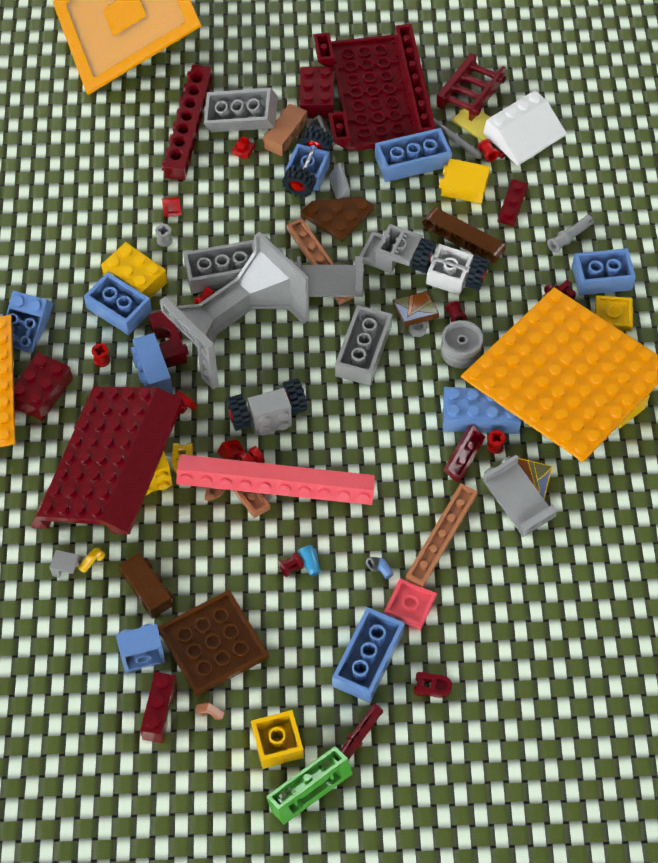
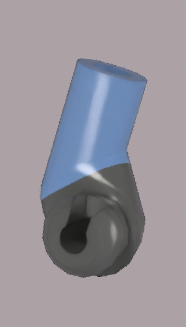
(379, 564)

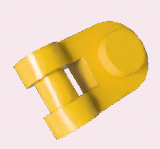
(188, 449)

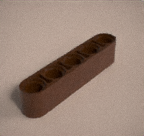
(464, 235)

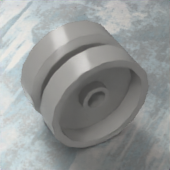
(461, 344)

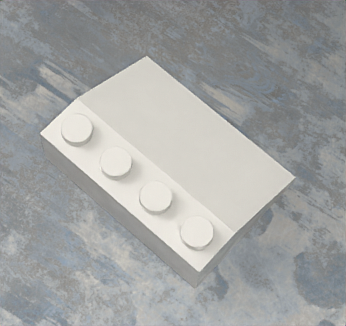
(524, 128)

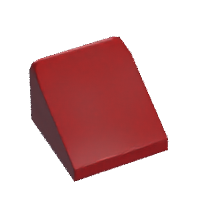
(230, 450)

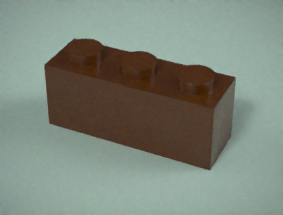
(146, 585)

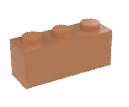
(286, 129)

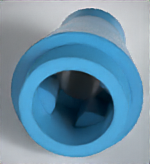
(310, 560)

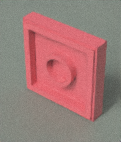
(410, 603)

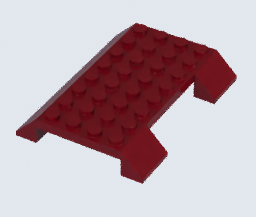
(377, 88)
(110, 458)

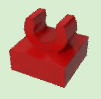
(243, 148)
(171, 207)
(187, 402)

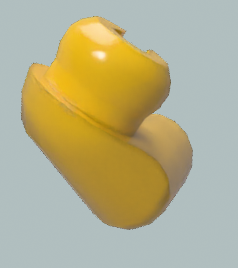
(95, 554)

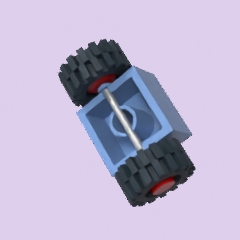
(308, 162)

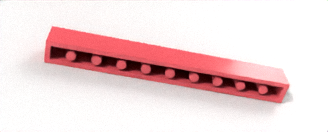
(275, 479)

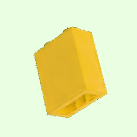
(464, 181)

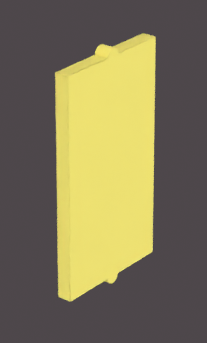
(475, 126)

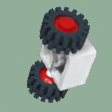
(449, 267)

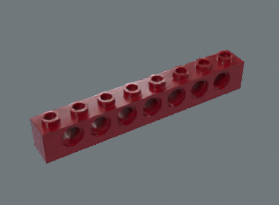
(188, 122)

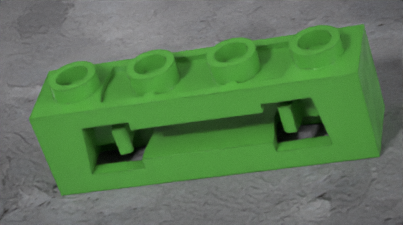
(309, 785)

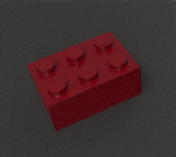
(317, 91)
(41, 386)

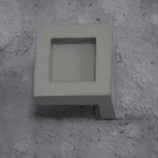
(64, 562)

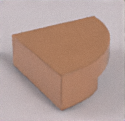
(213, 493)
(209, 709)

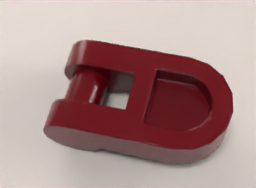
(440, 687)

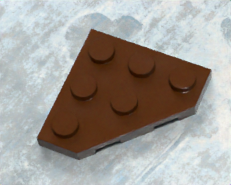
(338, 216)

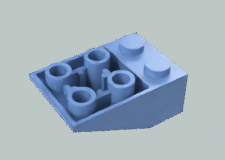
(29, 319)

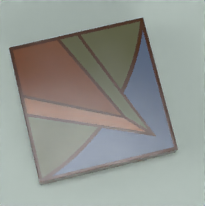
(415, 308)

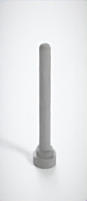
(458, 140)

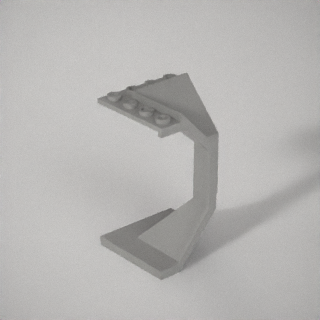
(264, 282)

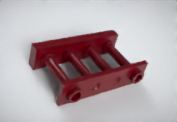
(462, 76)

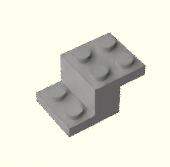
(392, 247)

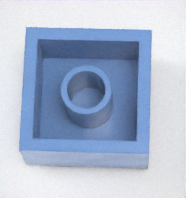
(140, 647)

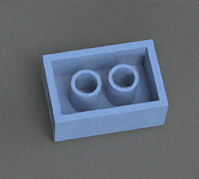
(603, 271)
(118, 303)
(150, 363)

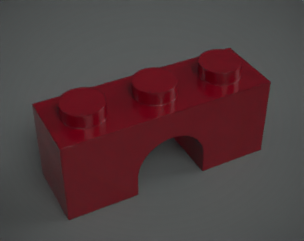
(172, 350)
(156, 712)

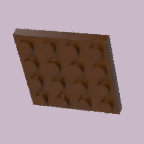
(212, 643)

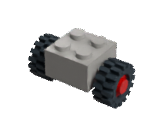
(268, 410)

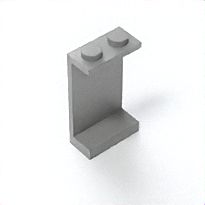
(334, 279)
(518, 496)

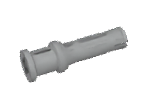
(565, 237)

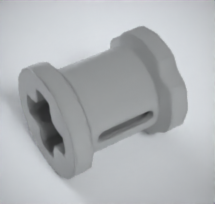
(164, 237)

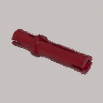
(355, 739)

